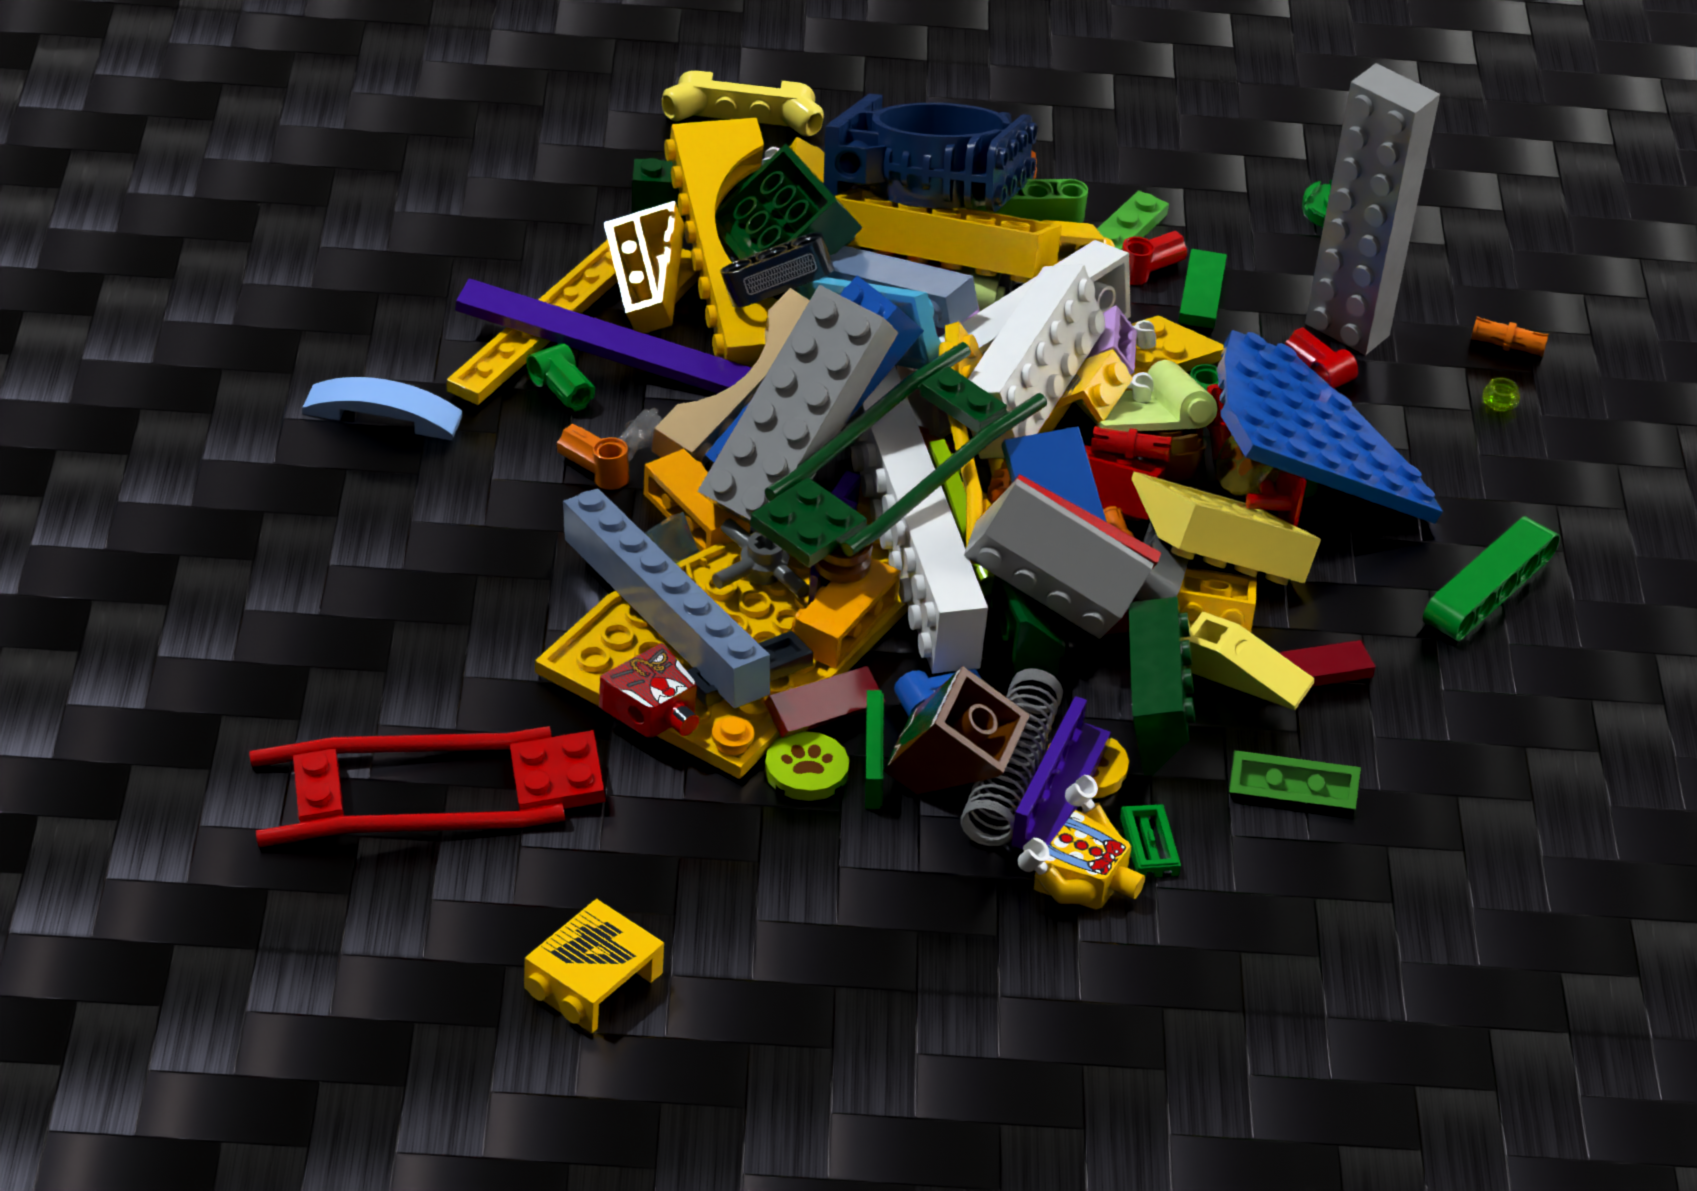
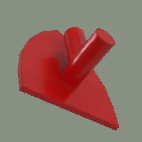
(1284, 497)

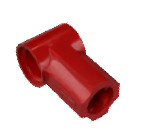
(1153, 254)
(1333, 367)

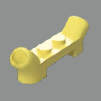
(784, 106)

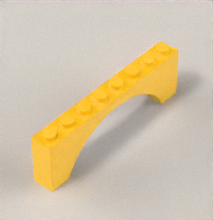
(706, 166)

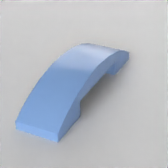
(384, 398)

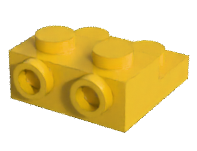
(1218, 594)

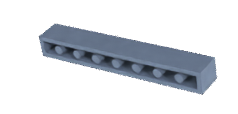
(949, 291)
(667, 598)

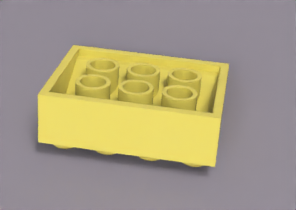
(1226, 531)

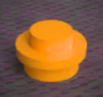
(732, 735)

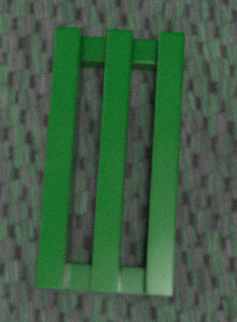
(1154, 863)

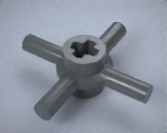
(760, 561)

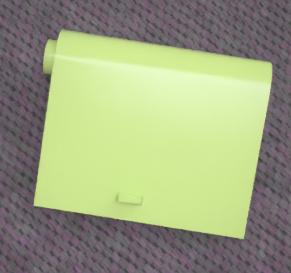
(1174, 404)

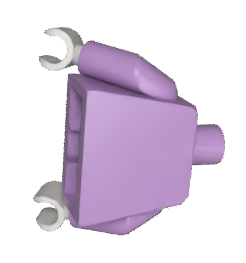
(1123, 338)

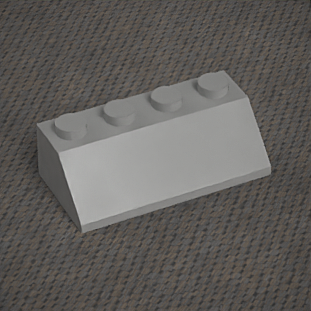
(1057, 558)

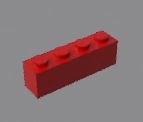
(1114, 482)

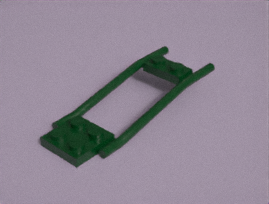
(815, 523)

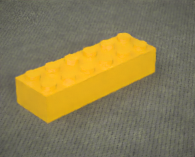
(954, 236)

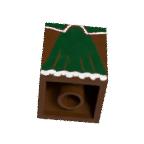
(957, 736)

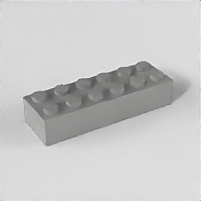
(799, 400)

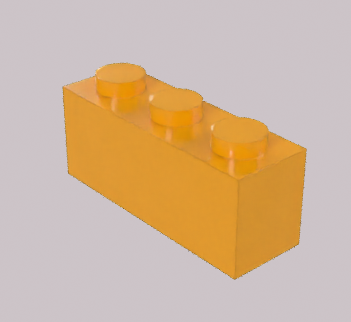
(673, 488)
(846, 613)

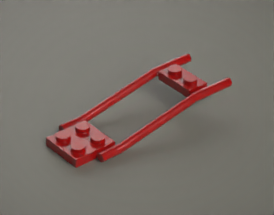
(547, 773)

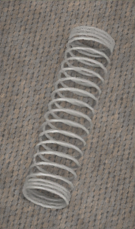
(972, 804)

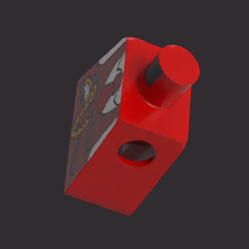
(651, 693)

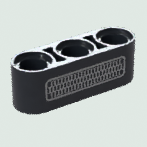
(777, 269)

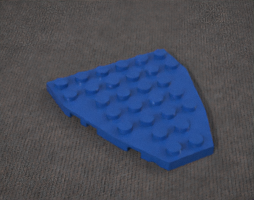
(1305, 427)

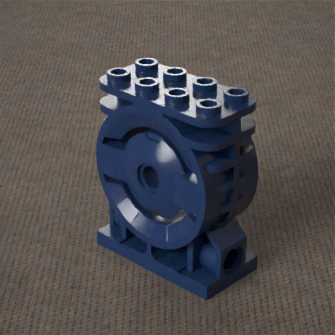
(930, 153)

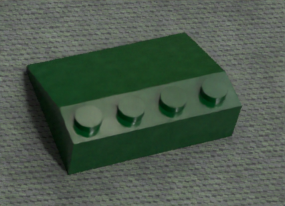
(783, 204)

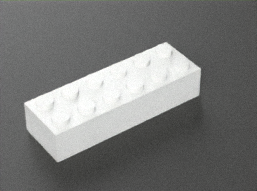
(1041, 346)

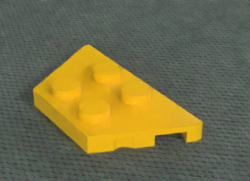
(1176, 345)

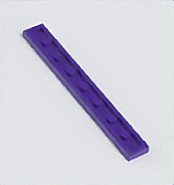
(598, 337)

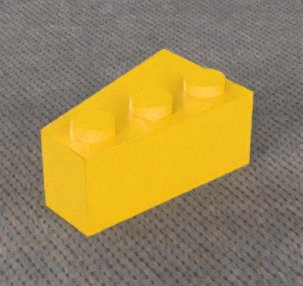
(647, 263)

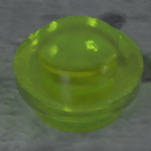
(1501, 394)

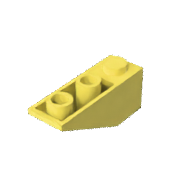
(1244, 662)

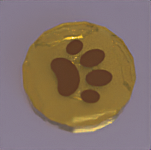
(1241, 474)

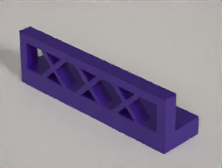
(1072, 753)

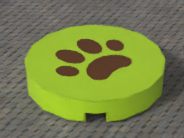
(807, 765)

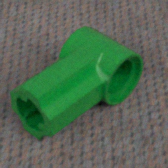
(559, 372)

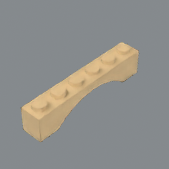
(701, 422)

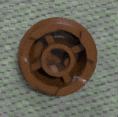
(1185, 453)

